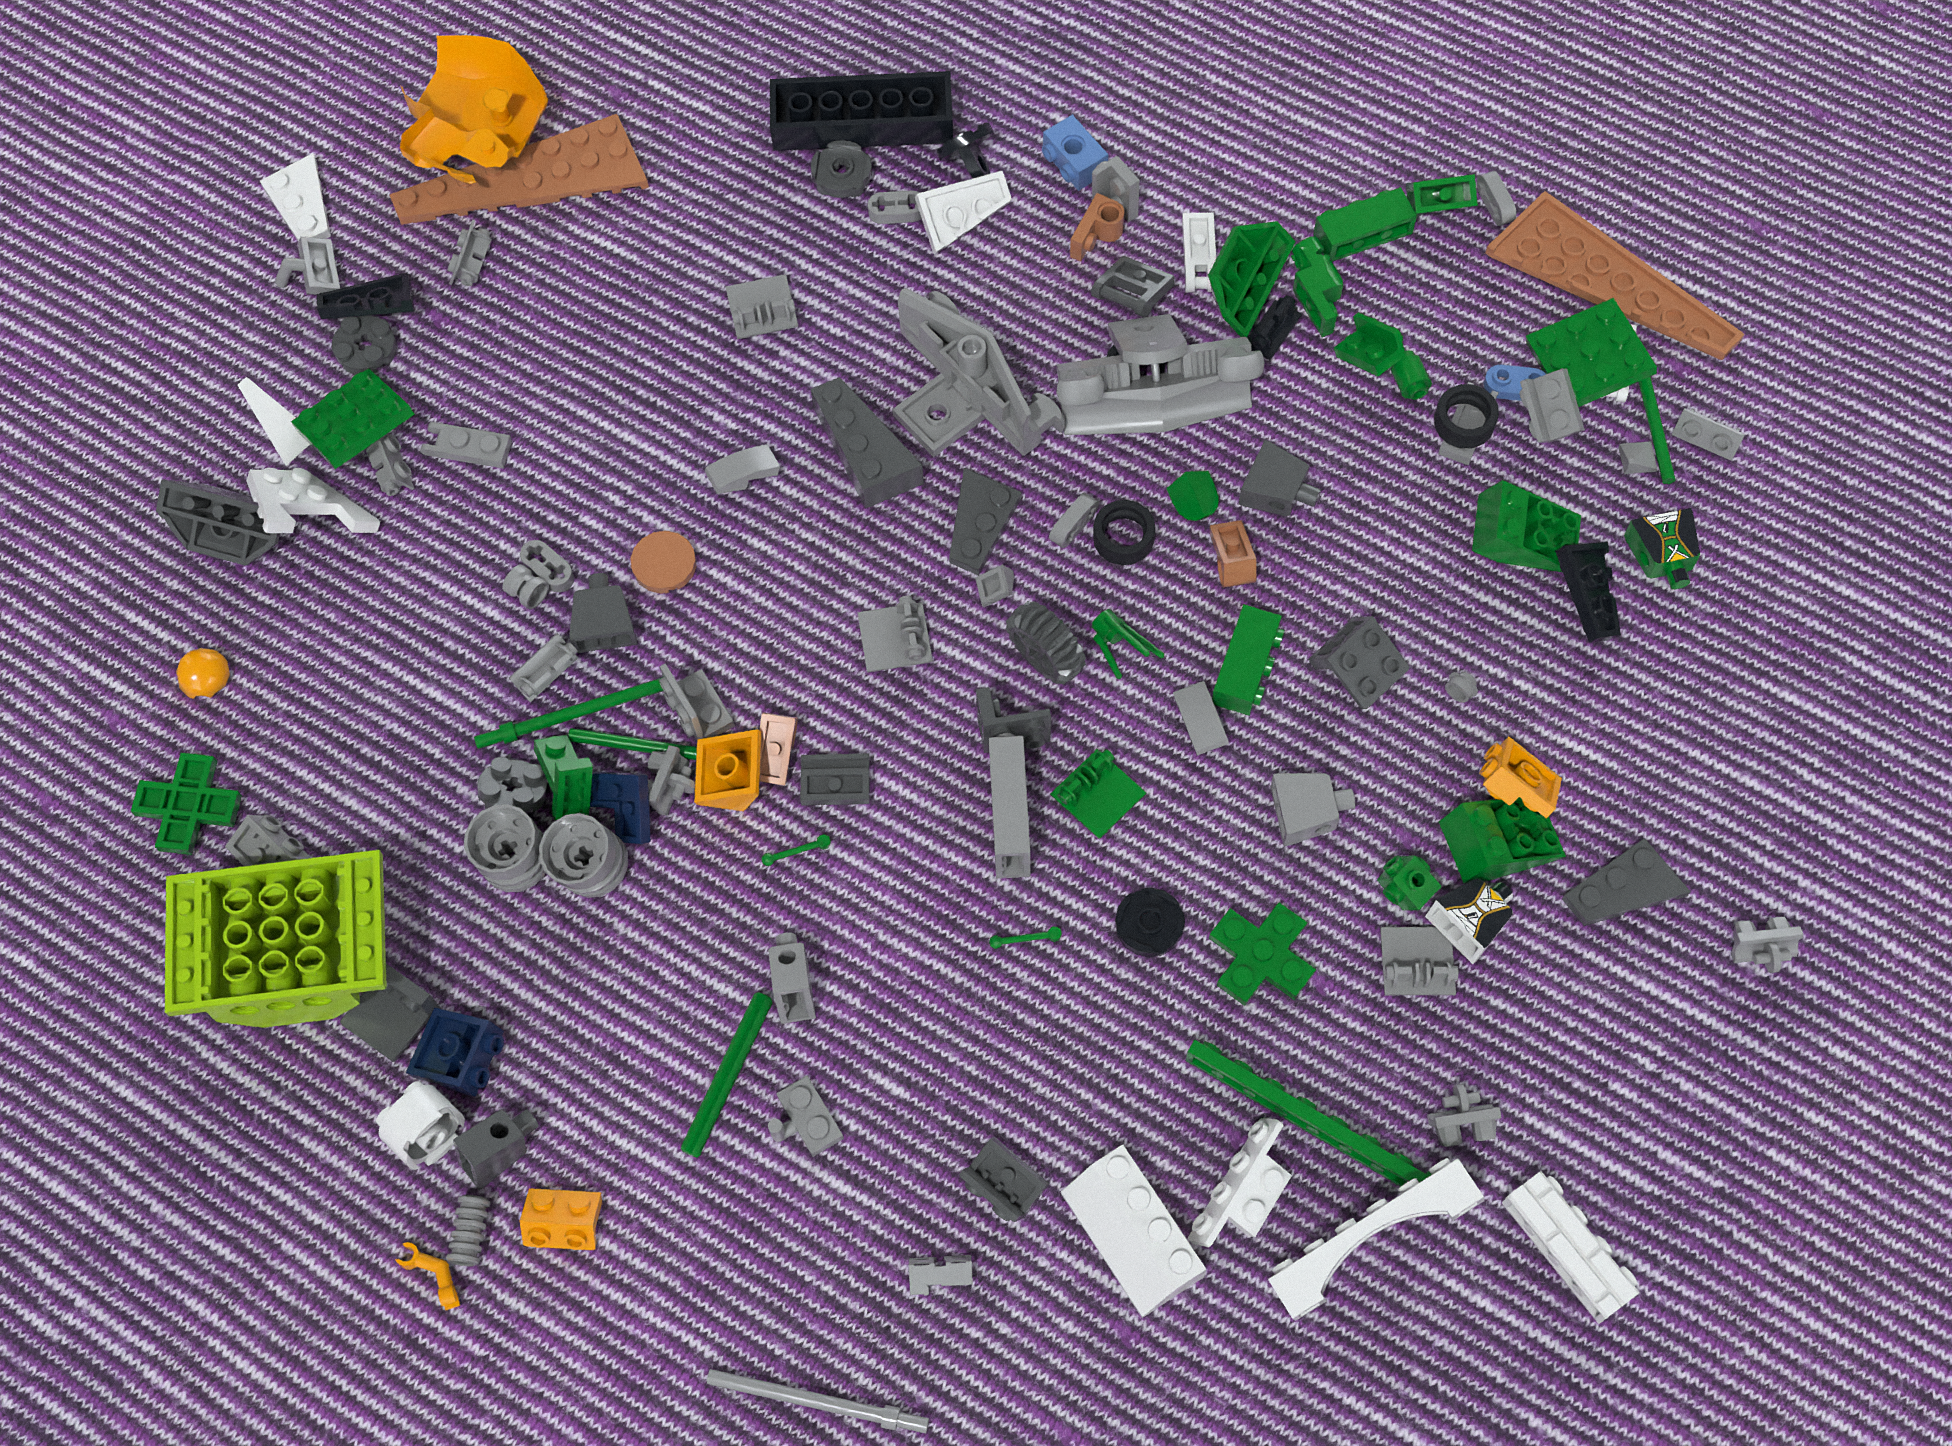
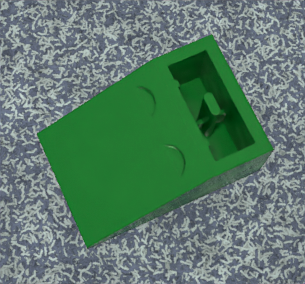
(1522, 527)
(1499, 839)

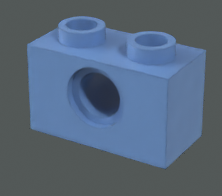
(1073, 151)

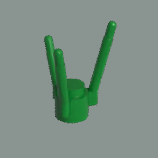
(1112, 629)

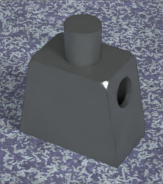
(1277, 482)
(600, 617)
(493, 1145)

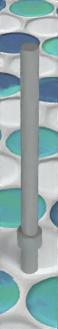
(889, 1417)

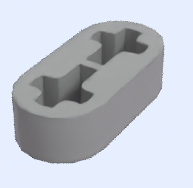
(1496, 198)
(895, 209)
(1074, 520)
(551, 561)

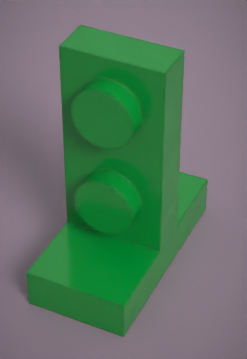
(566, 774)

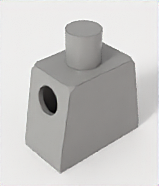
(1307, 805)
(791, 979)

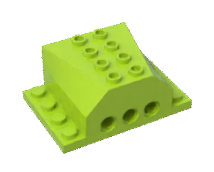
(276, 940)

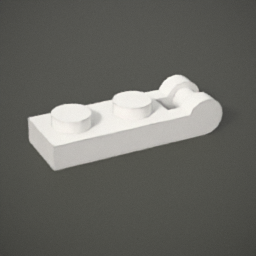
(1198, 249)

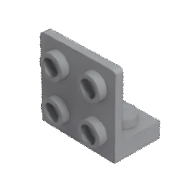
(696, 704)

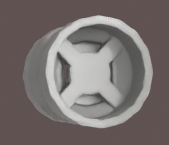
(526, 587)

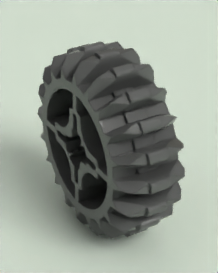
(1045, 642)

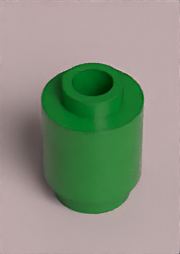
(1411, 376)

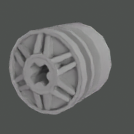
(494, 837)
(569, 847)

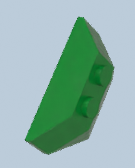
(1248, 271)

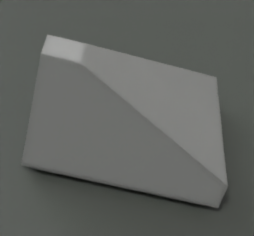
(1637, 457)
(995, 585)

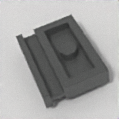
(835, 779)

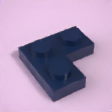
(630, 801)

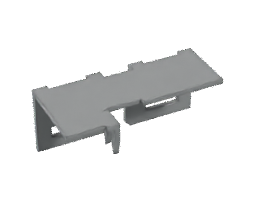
(952, 1274)

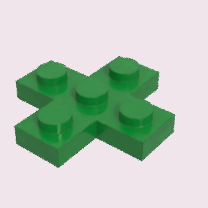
(186, 803)
(1262, 954)

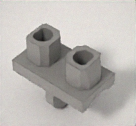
(671, 779)
(1767, 946)
(1448, 1122)

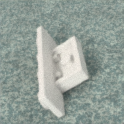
(1247, 1188)

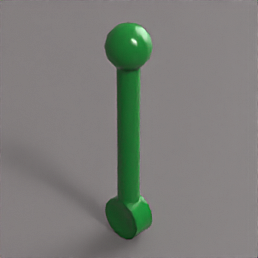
(822, 842)
(1053, 934)

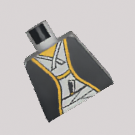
(1472, 916)

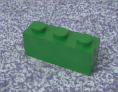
(1365, 224)
(1248, 660)

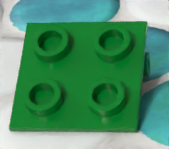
(1098, 793)

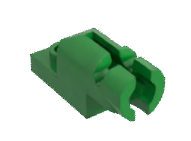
(1316, 284)

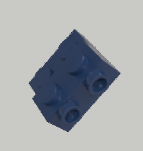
(456, 1051)

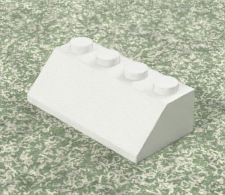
(1133, 1231)

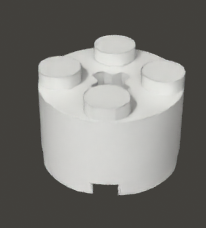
(420, 1125)

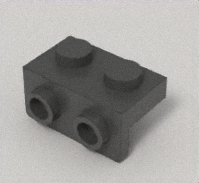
(1004, 1181)

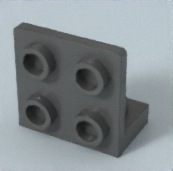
(1362, 660)
(1033, 726)
(391, 1016)

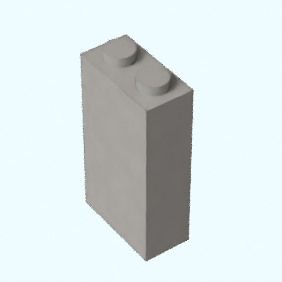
(1009, 806)

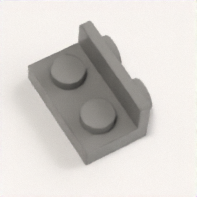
(1118, 183)
(1551, 406)
(263, 842)

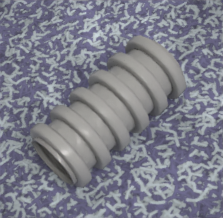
(468, 1230)

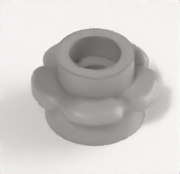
(1461, 686)

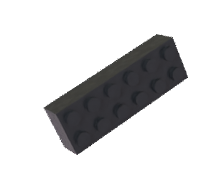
(861, 110)

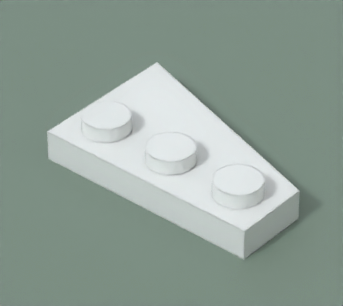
(299, 199)
(961, 207)

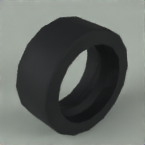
(1473, 396)
(1124, 510)

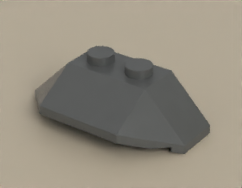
(214, 521)

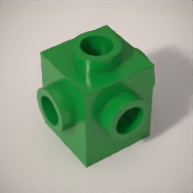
(1408, 882)

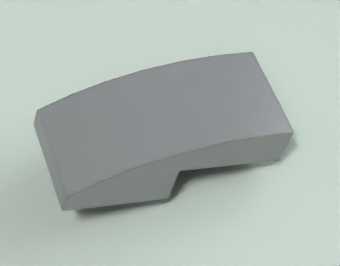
(738, 468)
(1200, 718)

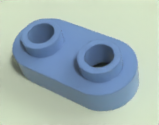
(1510, 387)

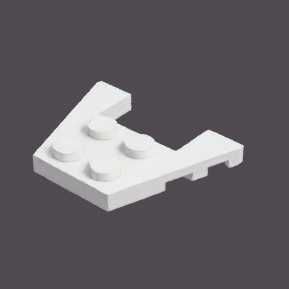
(300, 492)

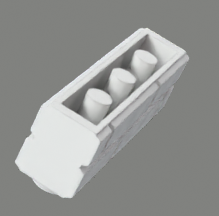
(1571, 1247)

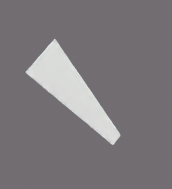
(274, 421)

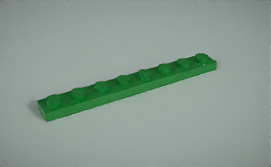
(1303, 1114)

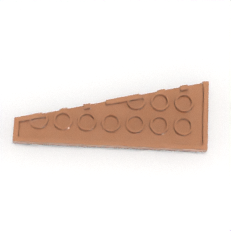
(564, 165)
(1581, 259)

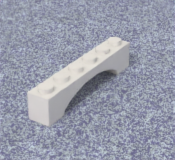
(1443, 1193)

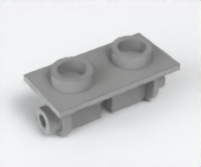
(464, 265)
(1708, 434)
(395, 471)
(544, 667)

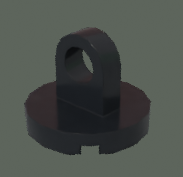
(967, 146)

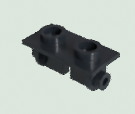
(1274, 327)

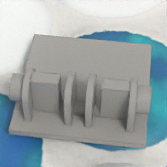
(761, 306)
(895, 636)
(1417, 962)

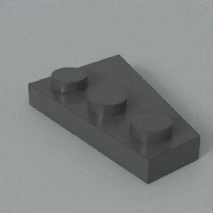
(1626, 884)

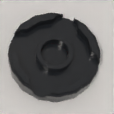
(1149, 922)

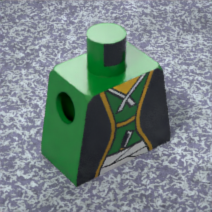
(1665, 545)

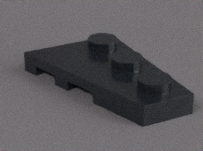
(374, 297)
(1589, 588)

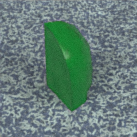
(1194, 495)

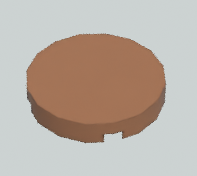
(663, 561)

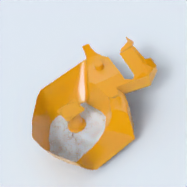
(475, 106)

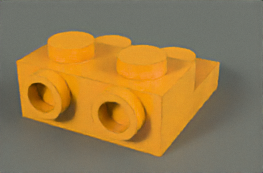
(1517, 773)

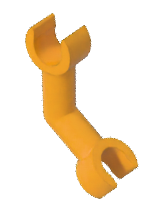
(447, 1291)

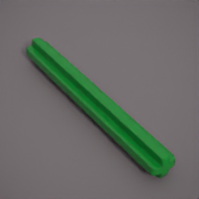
(726, 1075)

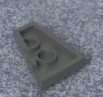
(980, 520)

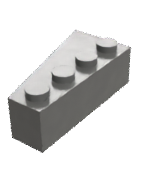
(867, 449)

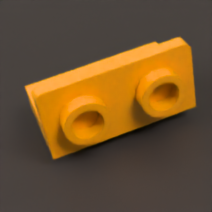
(560, 1219)

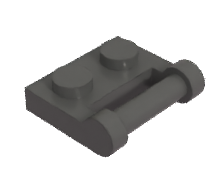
(1135, 278)

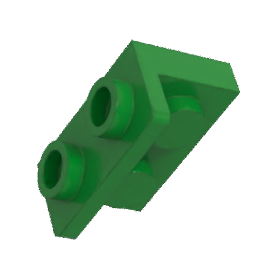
(1371, 347)

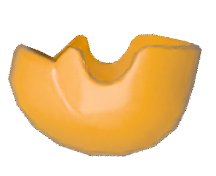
(202, 672)

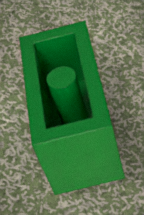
(1442, 194)

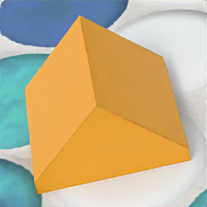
(728, 770)

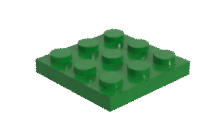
(1595, 349)
(352, 418)

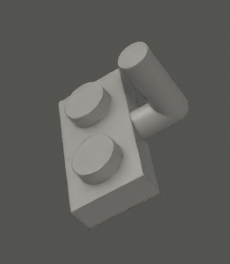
(317, 265)
(807, 1117)

